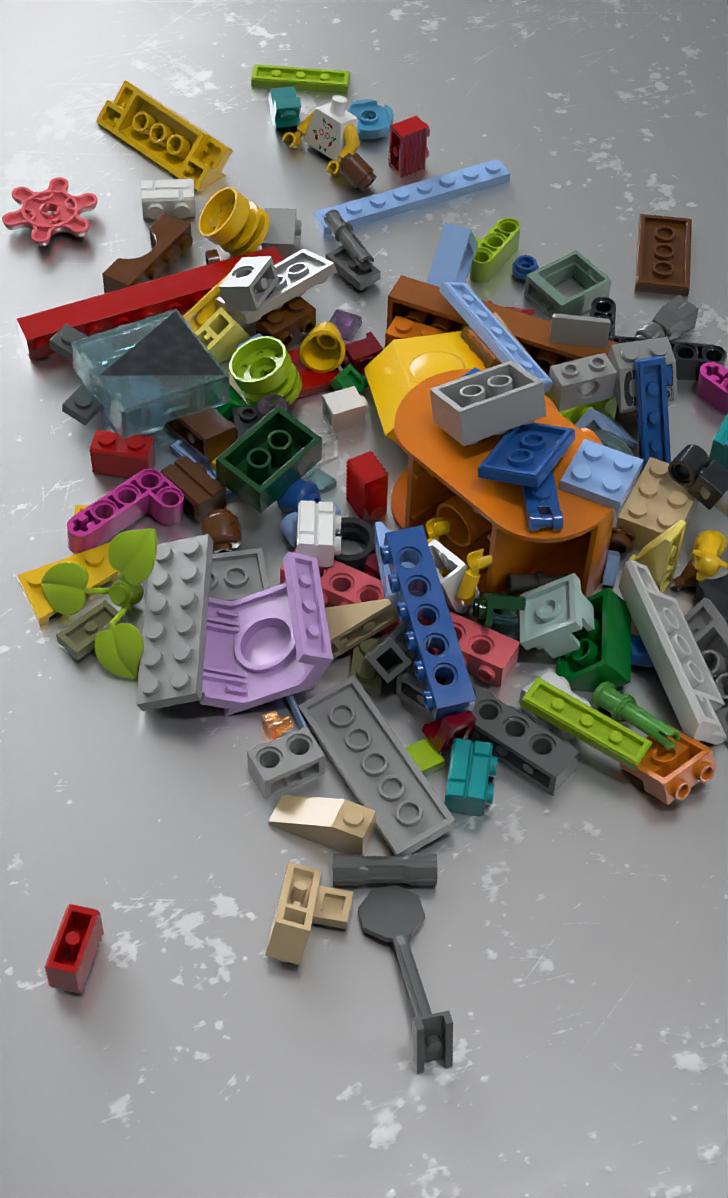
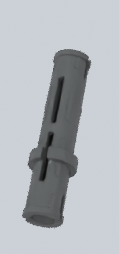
(343, 233)

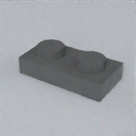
(350, 271)

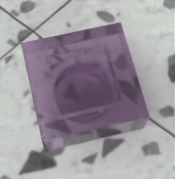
(346, 323)

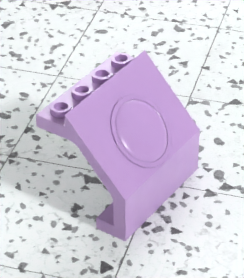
(267, 641)

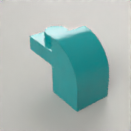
(284, 107)

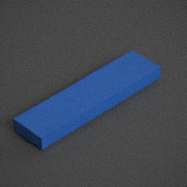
(652, 409)

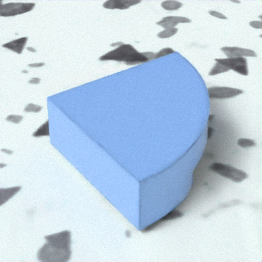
(611, 568)

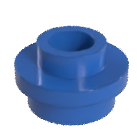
(523, 266)

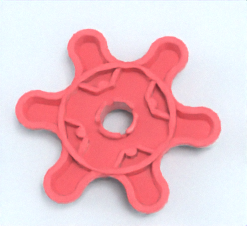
(55, 198)

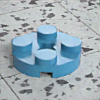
(379, 117)

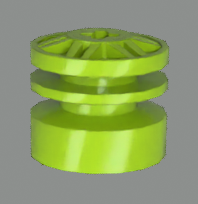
(265, 368)

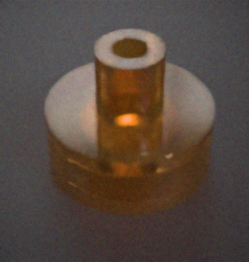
(274, 726)

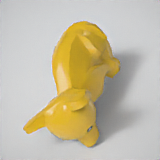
(706, 553)

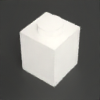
(344, 409)

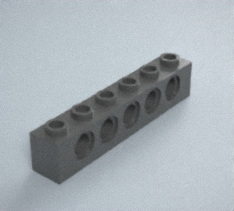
(518, 752)

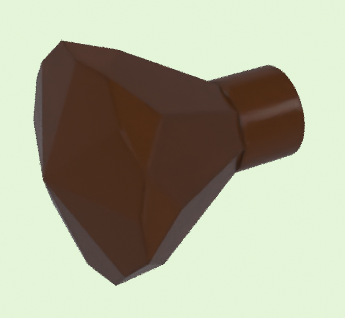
(687, 577)

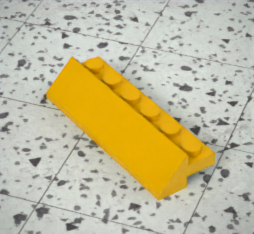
(165, 136)

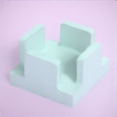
(553, 615)

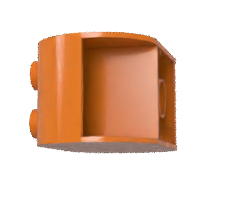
(490, 512)

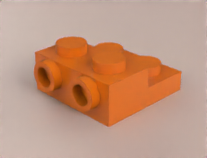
(674, 771)

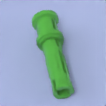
(624, 709)

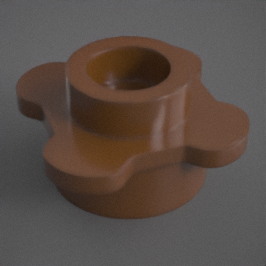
(621, 541)

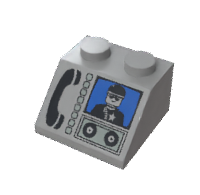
(622, 359)

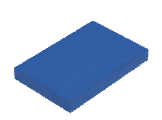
(527, 454)

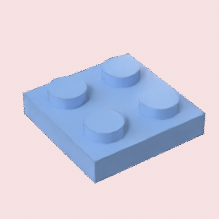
(601, 474)

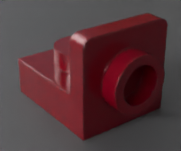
(444, 731)

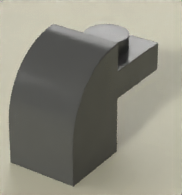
(390, 653)

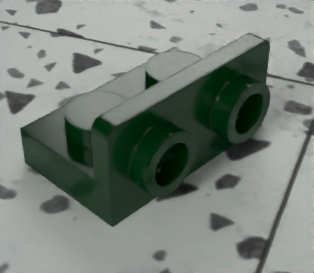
(496, 602)

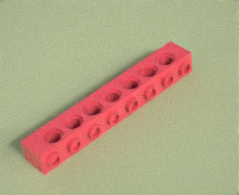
(485, 651)

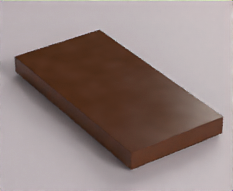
(663, 255)

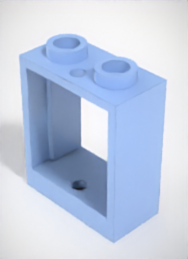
(453, 255)

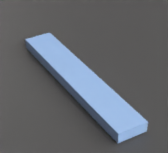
(490, 329)

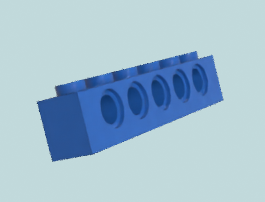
(413, 547)

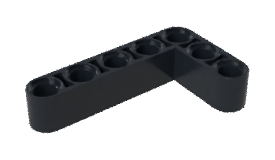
(688, 355)

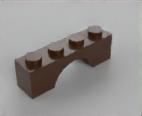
(168, 240)

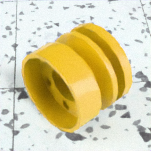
(233, 222)

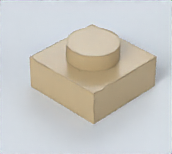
(333, 907)

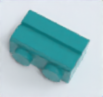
(468, 777)

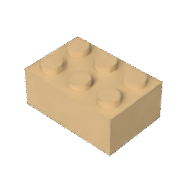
(655, 504)

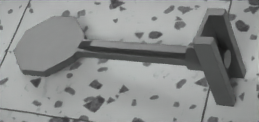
(394, 917)

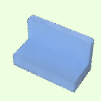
(595, 420)

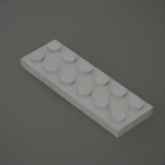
(175, 624)
(377, 767)

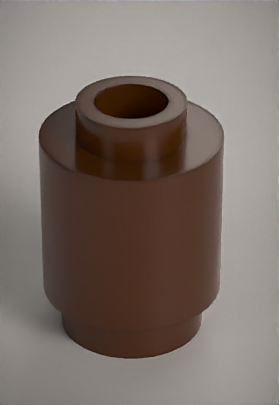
(357, 171)

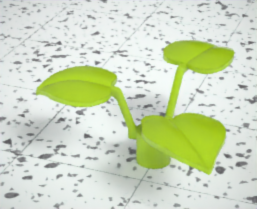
(65, 589)

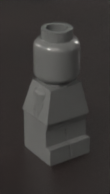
(670, 320)

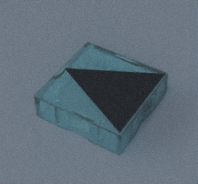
(150, 372)

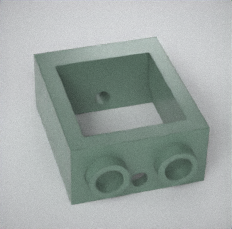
(541, 292)

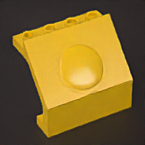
(408, 363)

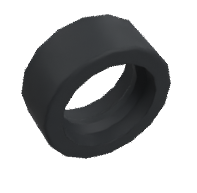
(359, 530)

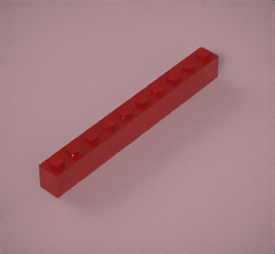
(128, 304)

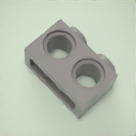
(288, 769)

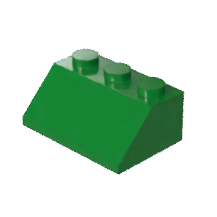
(602, 651)

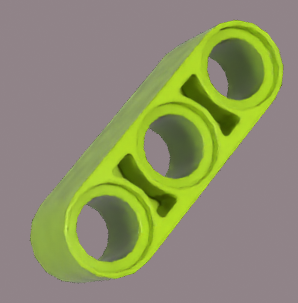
(495, 249)

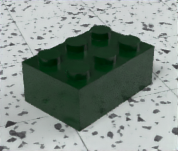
(269, 459)

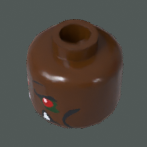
(223, 529)

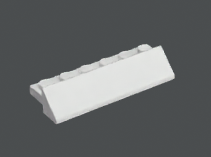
(673, 654)

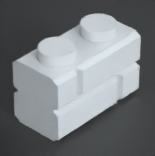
(169, 197)
(317, 531)

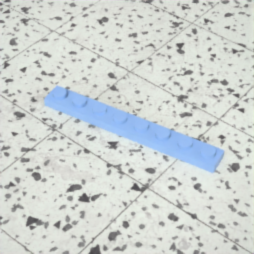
(417, 195)

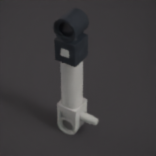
(707, 480)

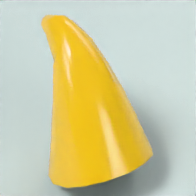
(323, 348)

